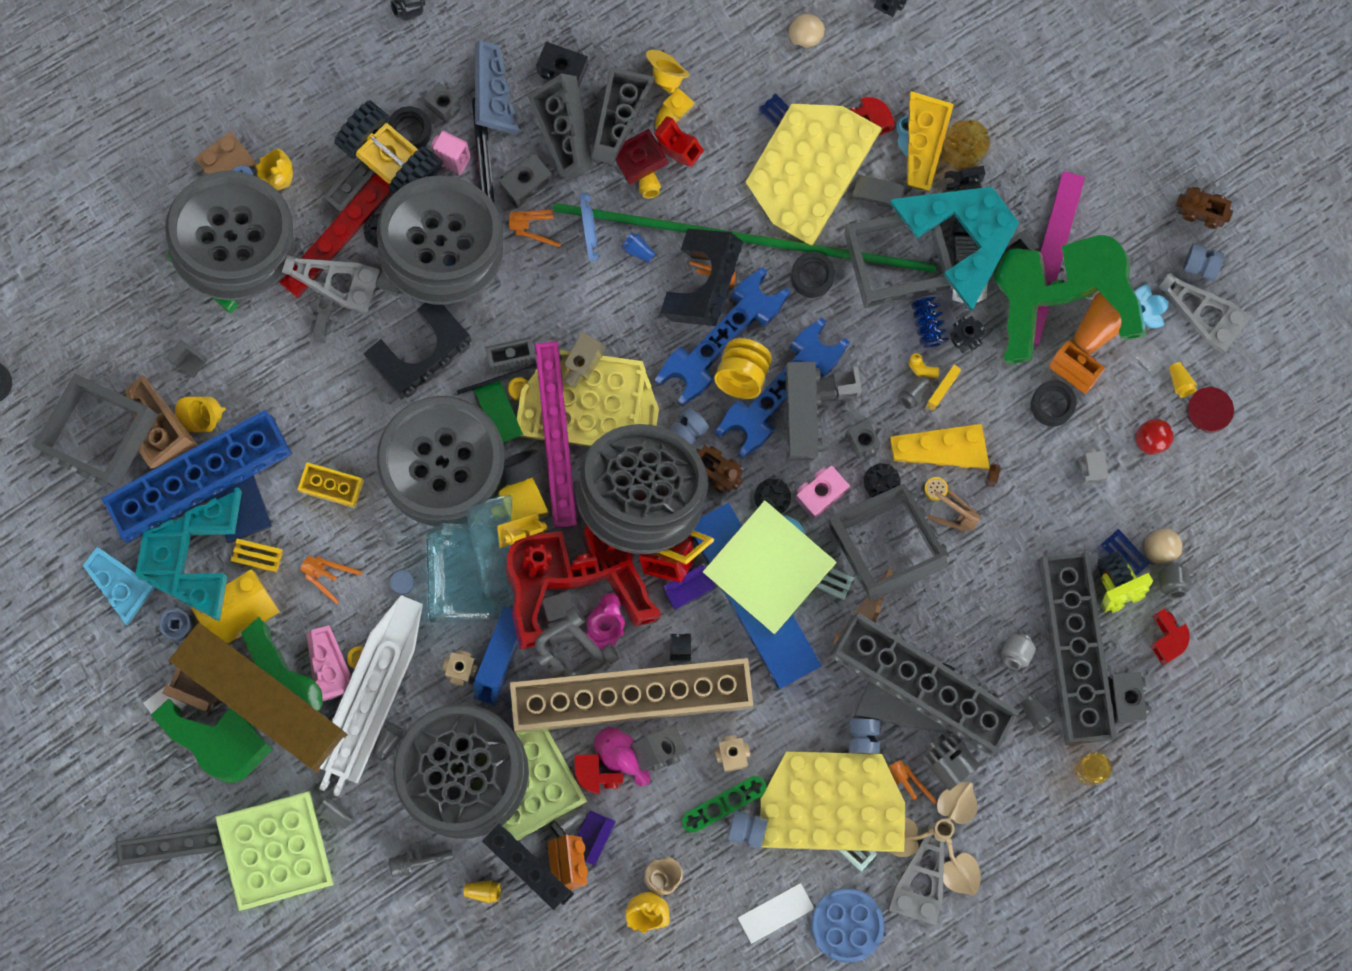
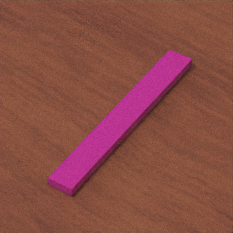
(1057, 235)
(556, 434)

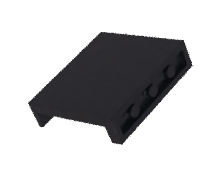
(527, 867)

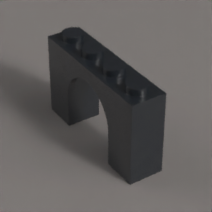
(705, 304)
(405, 376)

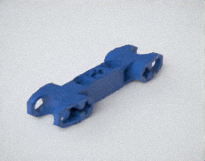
(694, 366)
(753, 418)

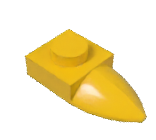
(674, 106)

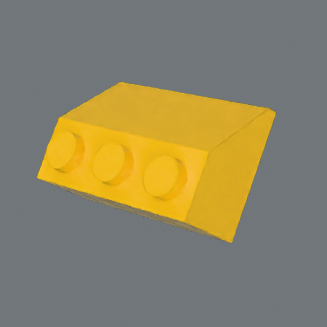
(242, 604)

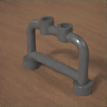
(572, 623)

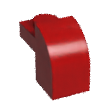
(875, 112)
(677, 144)
(1174, 640)
(588, 775)

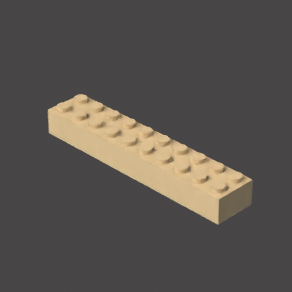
(631, 695)

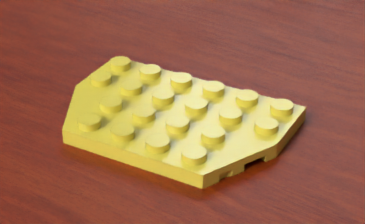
(810, 166)
(610, 398)
(833, 804)

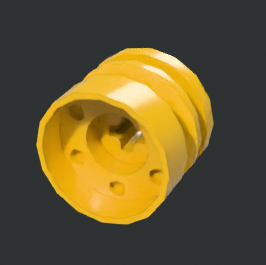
(743, 368)

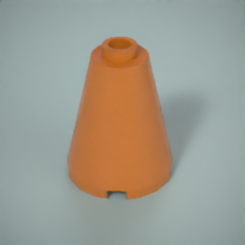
(1097, 326)

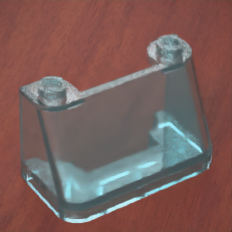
(454, 578)

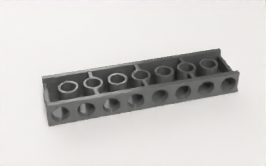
(1077, 649)
(923, 683)

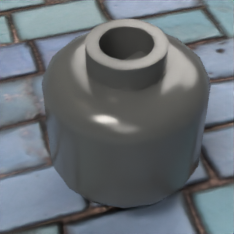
(1174, 580)

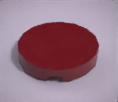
(1210, 409)

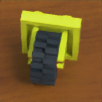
(1121, 583)

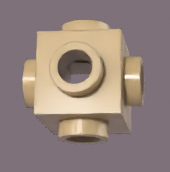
(464, 676)
(732, 763)

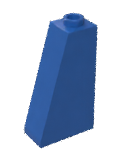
(496, 660)

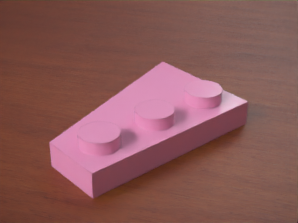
(327, 663)

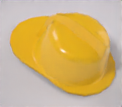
(666, 70)
(199, 413)

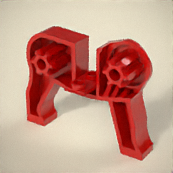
(543, 564)

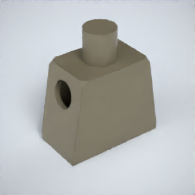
(584, 349)

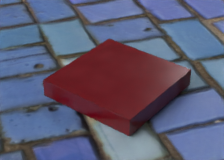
(640, 157)

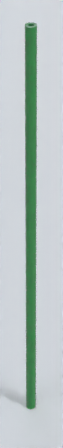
(748, 238)

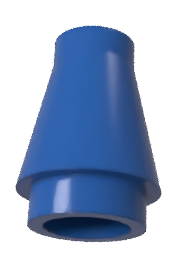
(638, 247)

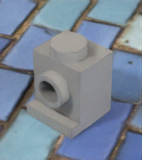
(1093, 467)

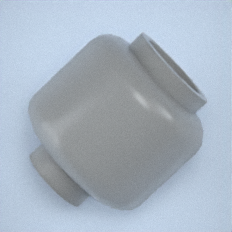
(1018, 651)

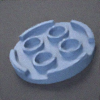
(589, 226)
(847, 925)

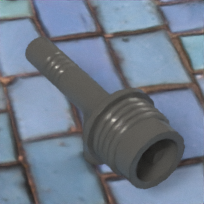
(402, 865)

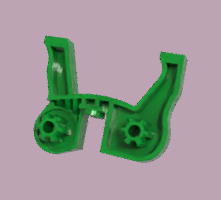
(1090, 267)
(234, 745)

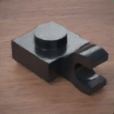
(966, 175)

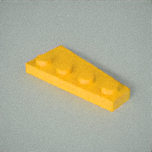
(926, 136)
(943, 447)

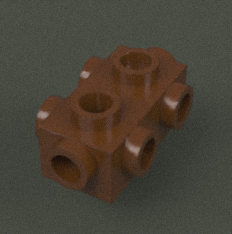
(1197, 205)
(723, 473)

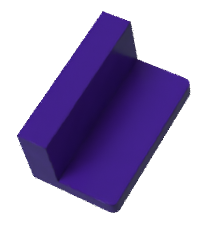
(692, 587)
(594, 835)

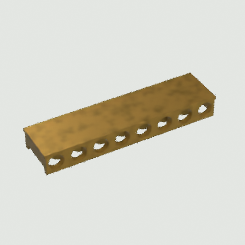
(257, 697)

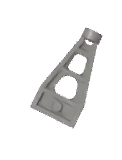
(362, 283)
(1226, 329)
(915, 905)

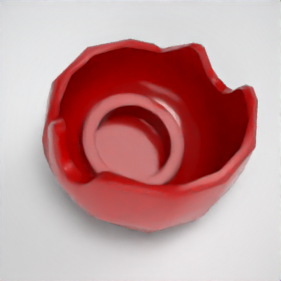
(1154, 436)

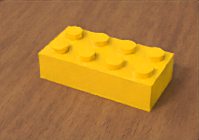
(330, 485)

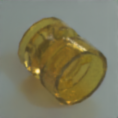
(1093, 769)

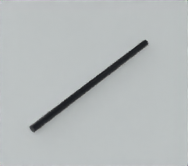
(499, 378)

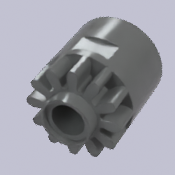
(950, 760)

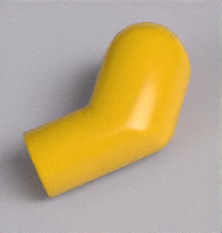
(920, 369)

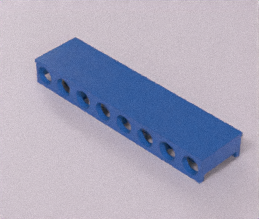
(196, 476)
(787, 652)

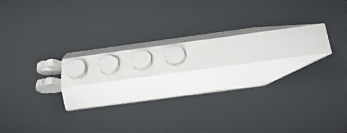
(372, 691)

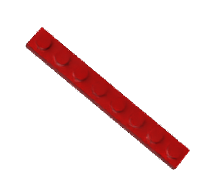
(341, 231)

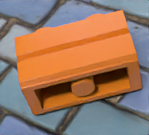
(1077, 367)
(568, 861)

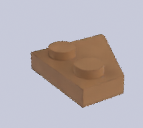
(224, 156)

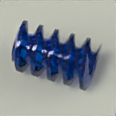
(928, 322)

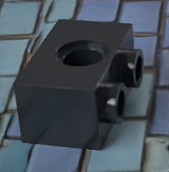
(554, 55)

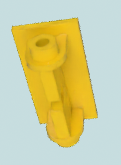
(519, 528)

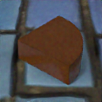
(993, 475)

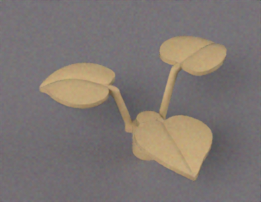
(959, 805)

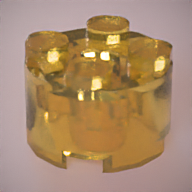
(959, 135)

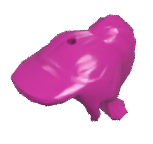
(608, 613)
(617, 754)

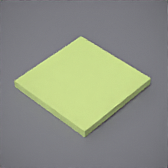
(769, 567)
(550, 786)
(274, 850)

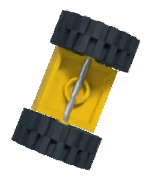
(384, 149)

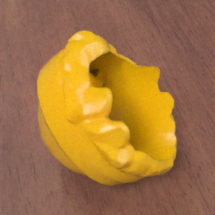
(275, 169)
(647, 912)

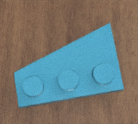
(118, 584)

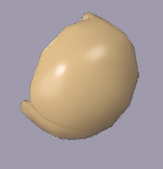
(806, 30)
(1163, 546)
(663, 876)

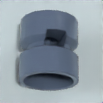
(1203, 262)
(689, 425)
(176, 625)
(864, 736)
(747, 829)

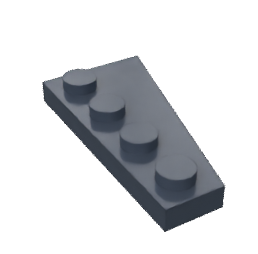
(491, 90)

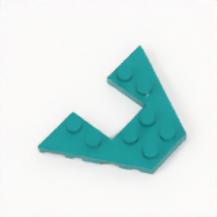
(982, 216)
(166, 549)

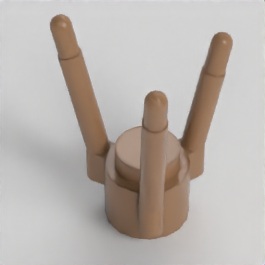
(968, 517)

